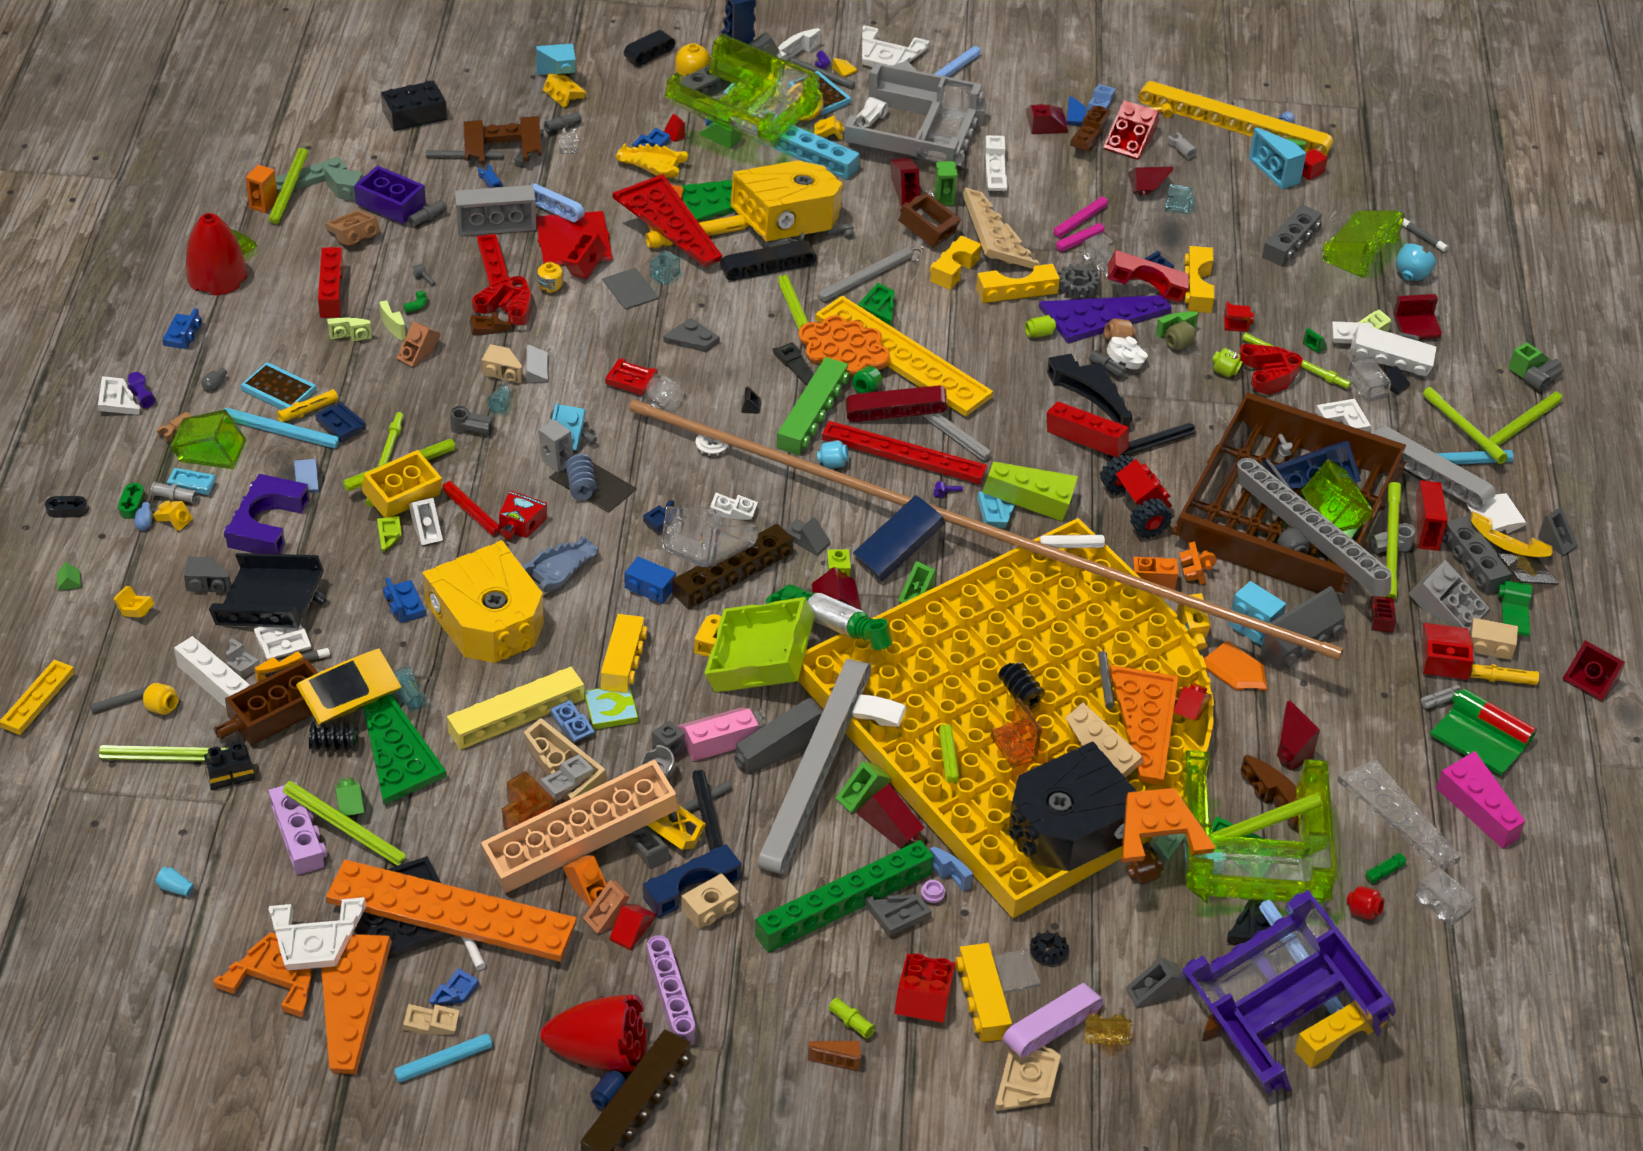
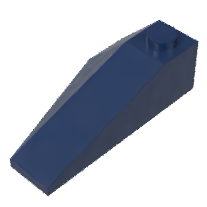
(1301, 469)

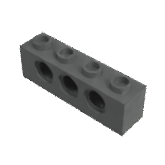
(705, 82)
(1292, 235)
(1476, 554)

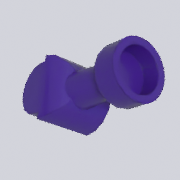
(138, 387)

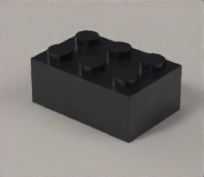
(413, 105)

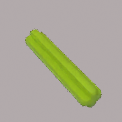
(948, 753)

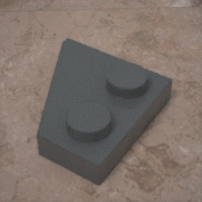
(692, 335)
(898, 912)

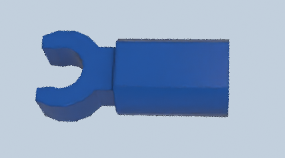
(489, 177)

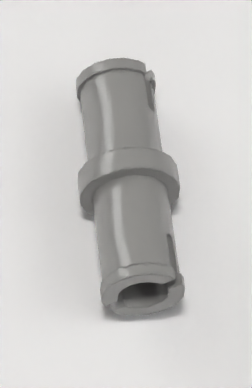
(173, 492)

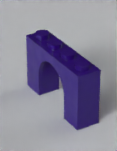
(264, 494)

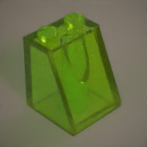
(209, 440)

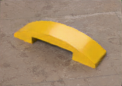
(1534, 548)

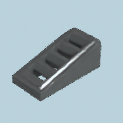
(649, 847)

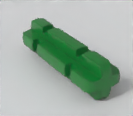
(1385, 868)

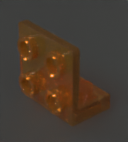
(1019, 739)

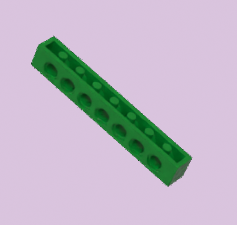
(843, 896)

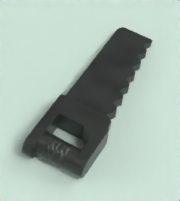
(794, 361)

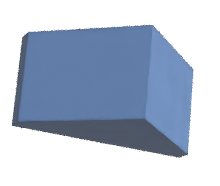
(307, 473)

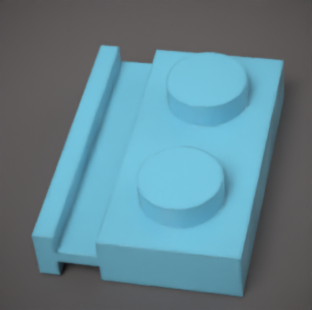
(572, 419)

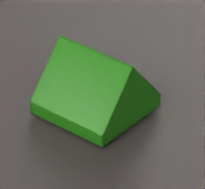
(68, 577)

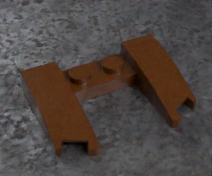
(476, 135)

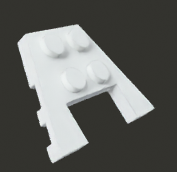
(888, 53)
(315, 943)

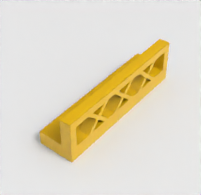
(676, 834)

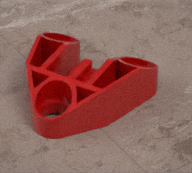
(508, 297)
(1273, 366)

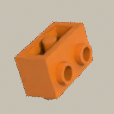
(261, 188)

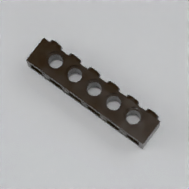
(705, 582)

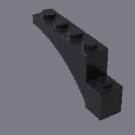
(1090, 382)

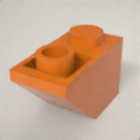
(1157, 570)
(585, 878)

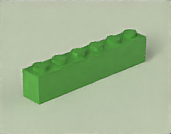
(812, 406)

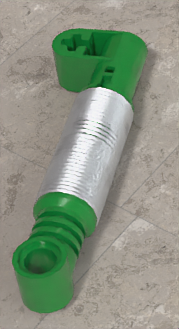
(840, 616)

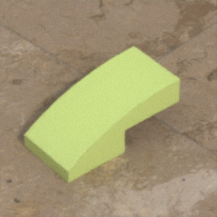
(392, 321)

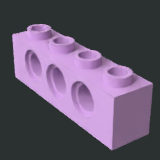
(297, 832)

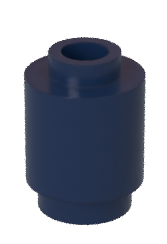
(606, 1089)

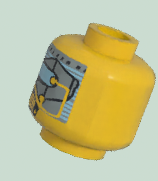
(550, 277)

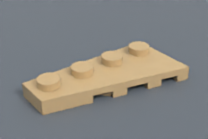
(1090, 728)

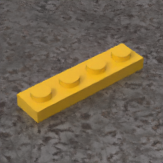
(37, 697)

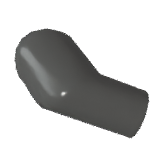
(841, 227)

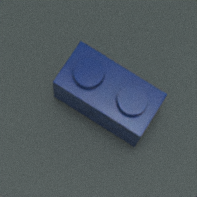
(649, 580)

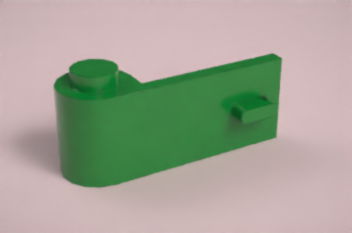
(1515, 605)

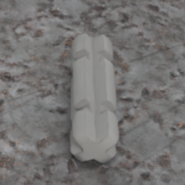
(1439, 697)

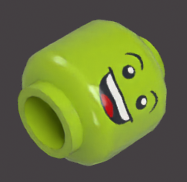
(1226, 362)

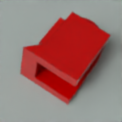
(1237, 317)

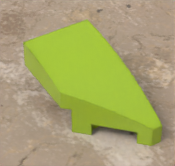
(389, 531)

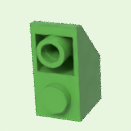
(1526, 357)
(349, 796)

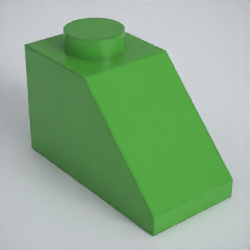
(721, 135)
(862, 785)

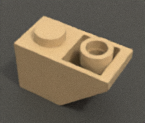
(501, 364)

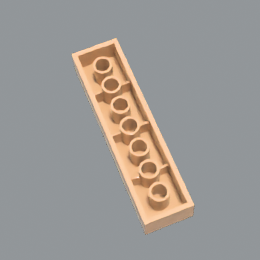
(580, 826)

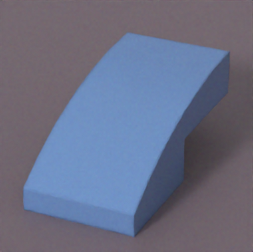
(1102, 96)
(948, 865)

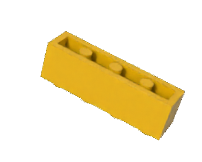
(623, 653)
(983, 992)

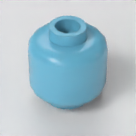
(833, 454)

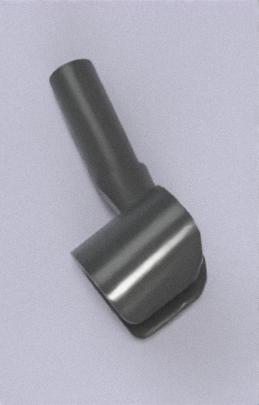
(419, 270)

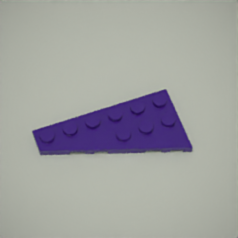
(1088, 317)

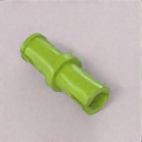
(852, 1018)

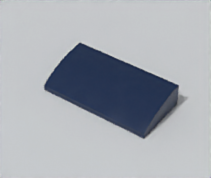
(899, 537)

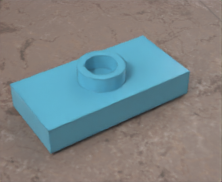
(192, 480)

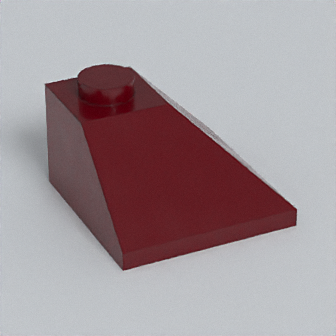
(1046, 119)
(1147, 178)
(1296, 737)

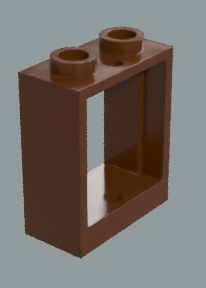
(922, 227)

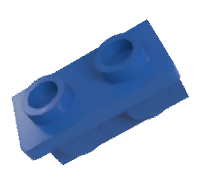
(182, 330)
(403, 600)

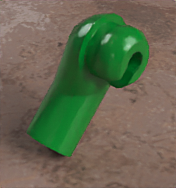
(418, 304)

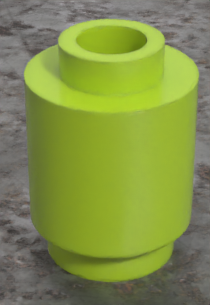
(1040, 326)

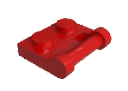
(629, 376)

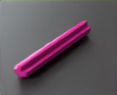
(1080, 217)

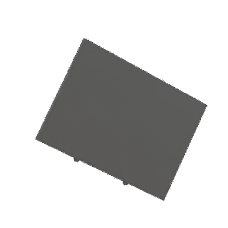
(630, 288)

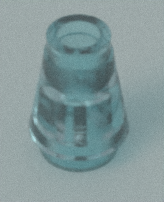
(498, 400)

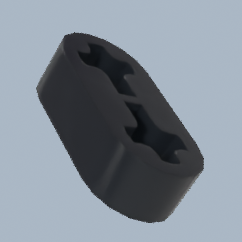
(66, 506)

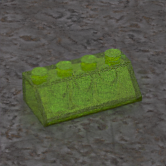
(1337, 497)

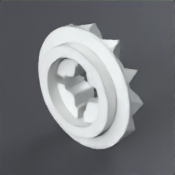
(702, 444)

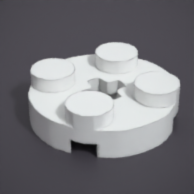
(1126, 351)

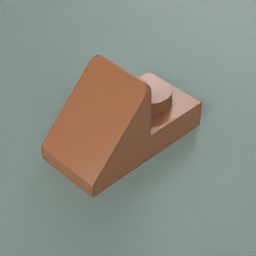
(606, 907)

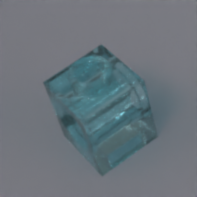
(664, 267)

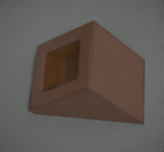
(1211, 1029)

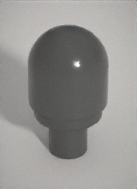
(213, 379)

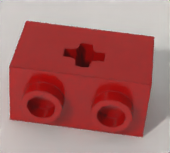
(584, 254)

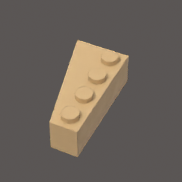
(553, 748)

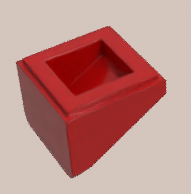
(675, 128)

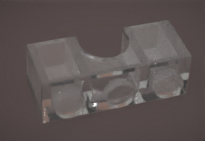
(1099, 252)

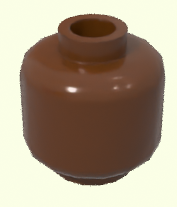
(1146, 870)

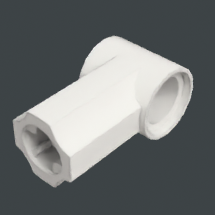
(872, 111)

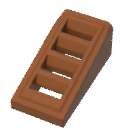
(836, 1053)

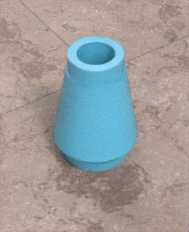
(174, 882)

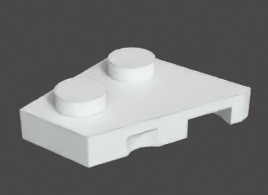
(116, 397)

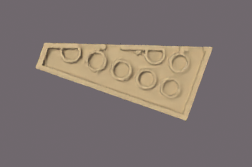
(995, 237)

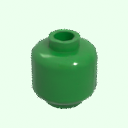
(867, 380)

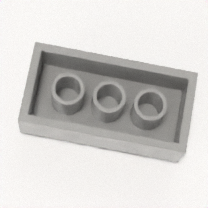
(495, 210)

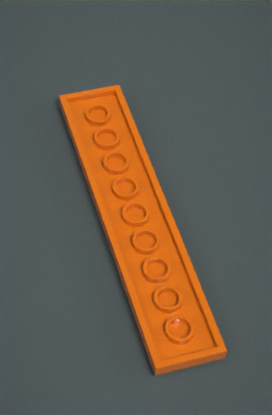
(454, 910)

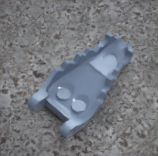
(558, 565)

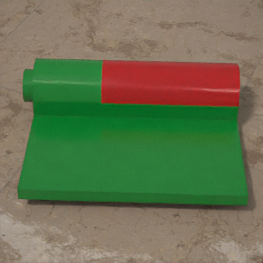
(1484, 728)

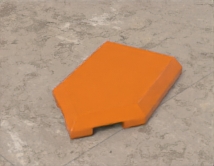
(1236, 667)

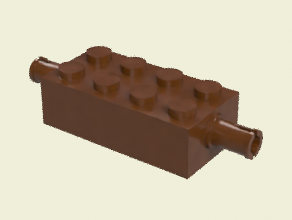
(267, 705)

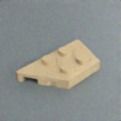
(1028, 1079)

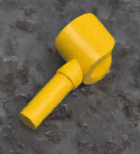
(1165, 109)

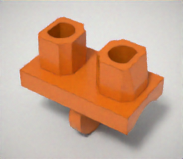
(1205, 560)

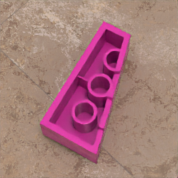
(1481, 799)

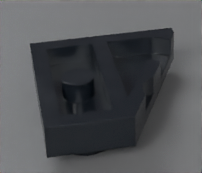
(1248, 923)

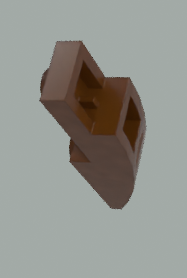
(1091, 128)
(1270, 784)

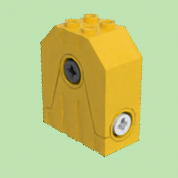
(787, 199)
(486, 603)

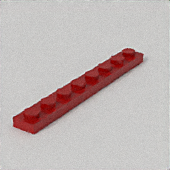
(905, 452)

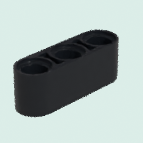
(649, 47)

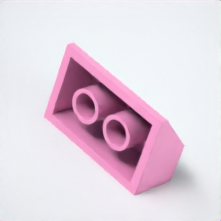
(718, 732)

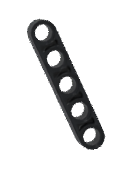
(768, 260)

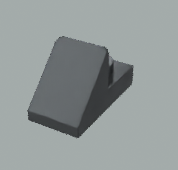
(808, 535)

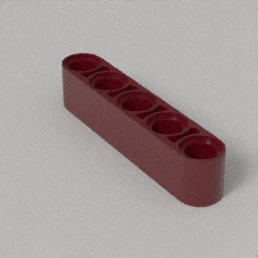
(896, 403)

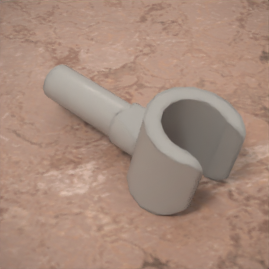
(1284, 448)

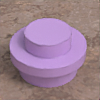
(933, 891)

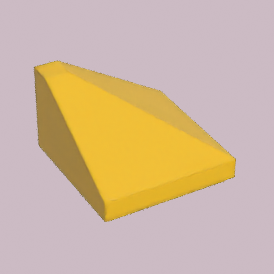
(843, 67)

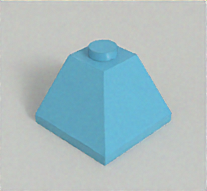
(555, 59)

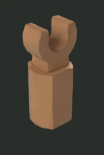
(172, 427)

